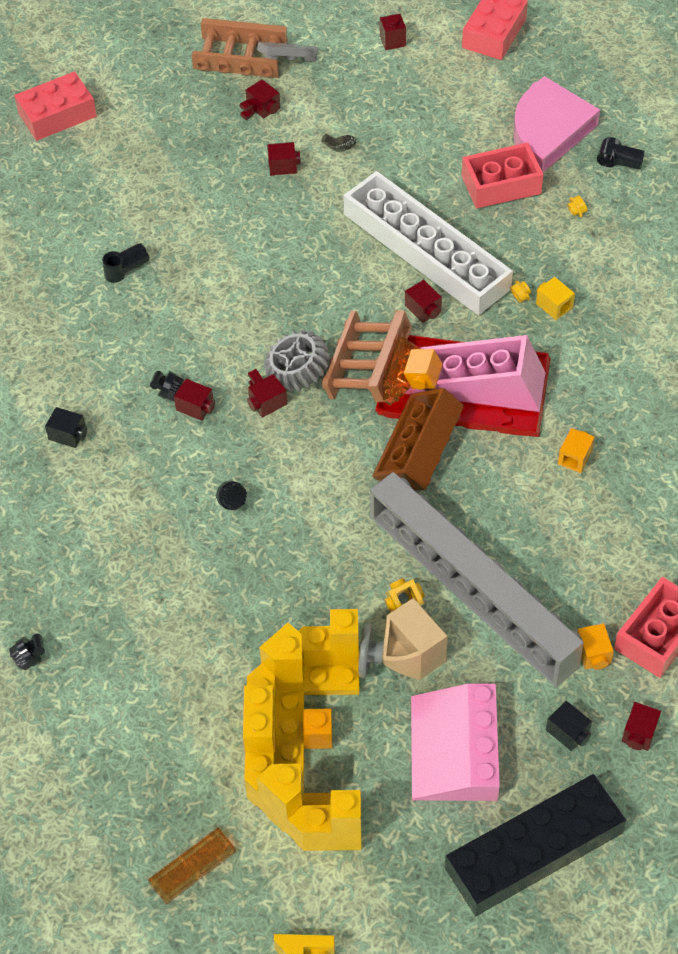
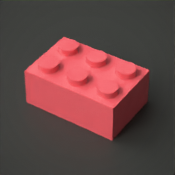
(494, 26)
(55, 105)
(502, 175)
(652, 630)

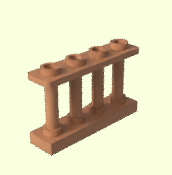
(238, 32)
(396, 329)

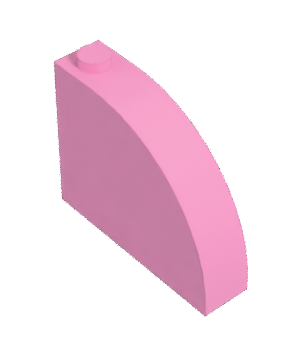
(552, 121)

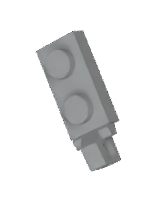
(288, 50)

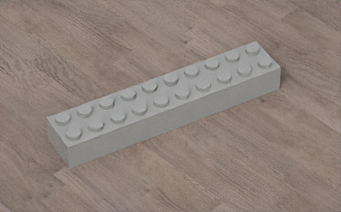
(476, 579)

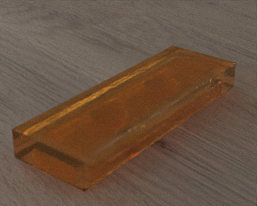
(191, 865)

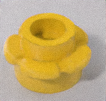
(577, 206)
(520, 291)

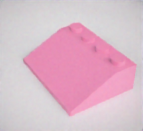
(455, 744)

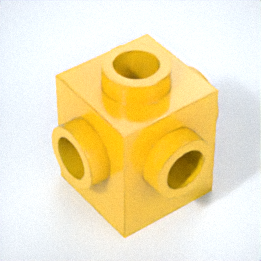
(400, 586)

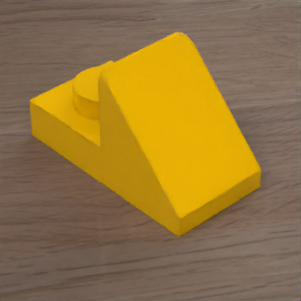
(304, 944)

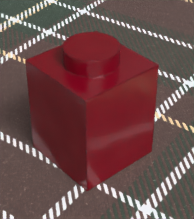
(392, 31)
(283, 158)
(423, 301)
(194, 399)
(641, 726)

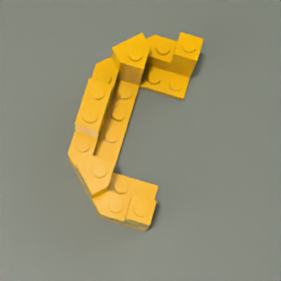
(291, 666)

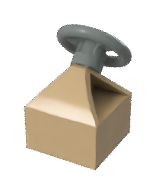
(410, 646)

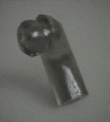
(340, 143)

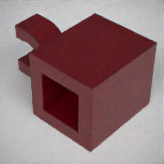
(260, 99)
(265, 394)

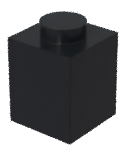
(66, 427)
(569, 726)

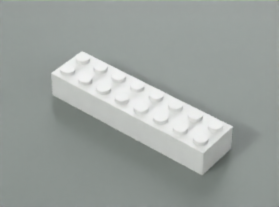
(428, 243)

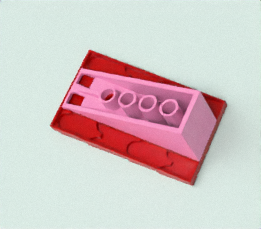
(490, 383)

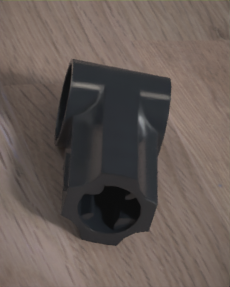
(614, 153)
(117, 264)

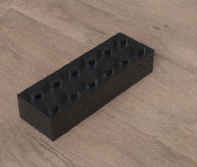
(534, 844)

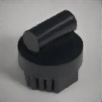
(167, 384)
(231, 495)
(27, 652)

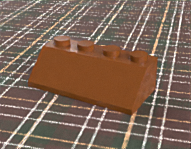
(420, 437)

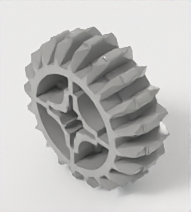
(293, 355)

